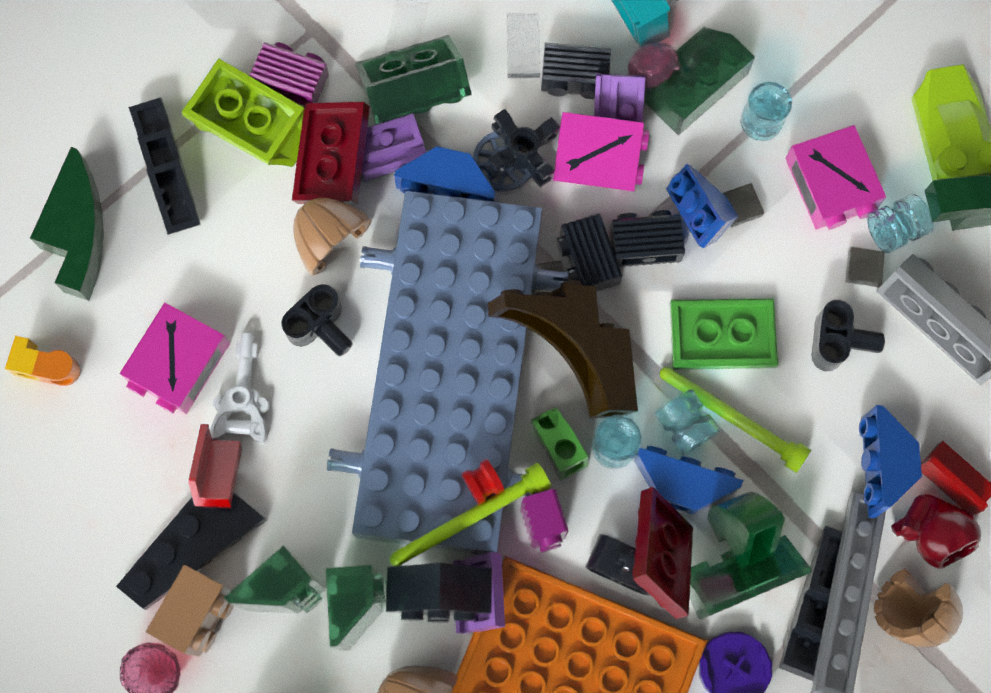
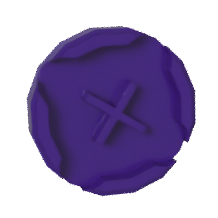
(735, 664)

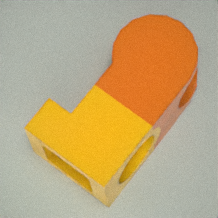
(51, 367)

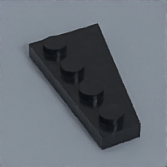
(190, 540)

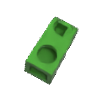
(560, 443)

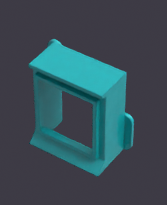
(645, 19)

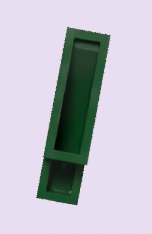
(961, 201)
(73, 226)
(749, 526)

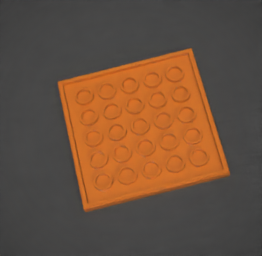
(574, 643)

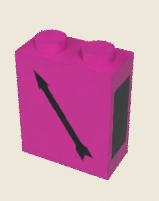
(600, 151)
(835, 178)
(174, 359)

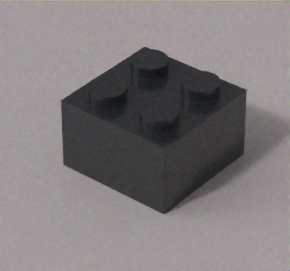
(438, 592)

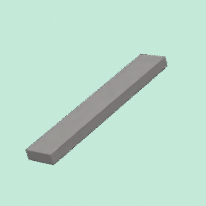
(848, 599)

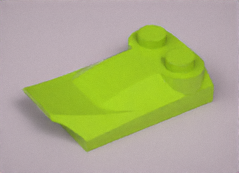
(247, 115)
(953, 124)

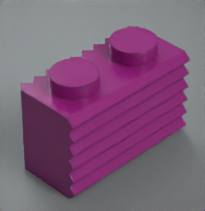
(290, 73)
(544, 520)

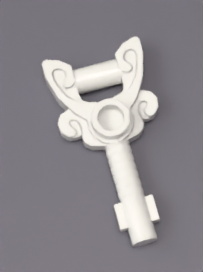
(241, 398)

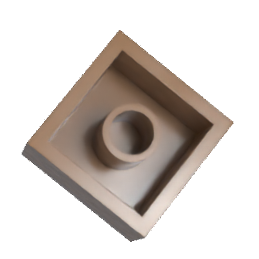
(191, 613)

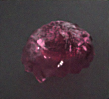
(655, 62)
(150, 669)

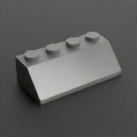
(941, 315)

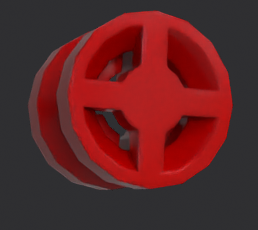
(483, 481)

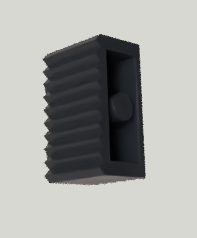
(573, 69)
(647, 239)
(589, 253)

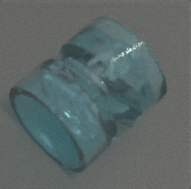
(766, 111)
(905, 221)
(687, 422)
(616, 442)

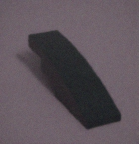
(164, 166)
(808, 621)

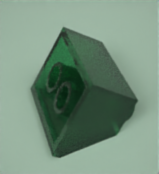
(708, 70)
(407, 87)
(727, 585)
(278, 586)
(353, 602)

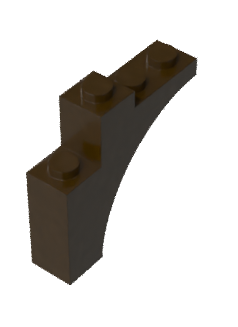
(594, 351)

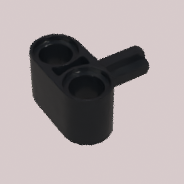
(319, 321)
(841, 337)
(614, 562)

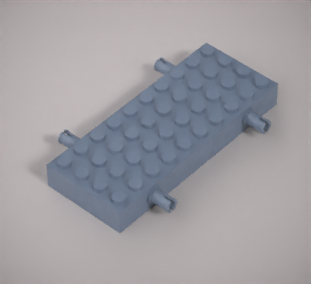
(444, 368)

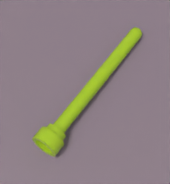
(791, 453)
(531, 482)

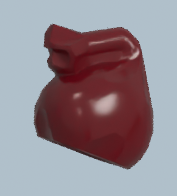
(940, 530)

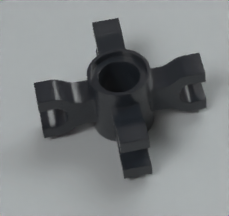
(532, 139)

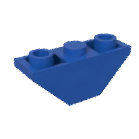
(445, 174)
(701, 206)
(889, 460)
(684, 481)

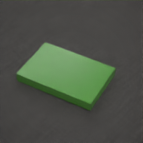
(723, 334)

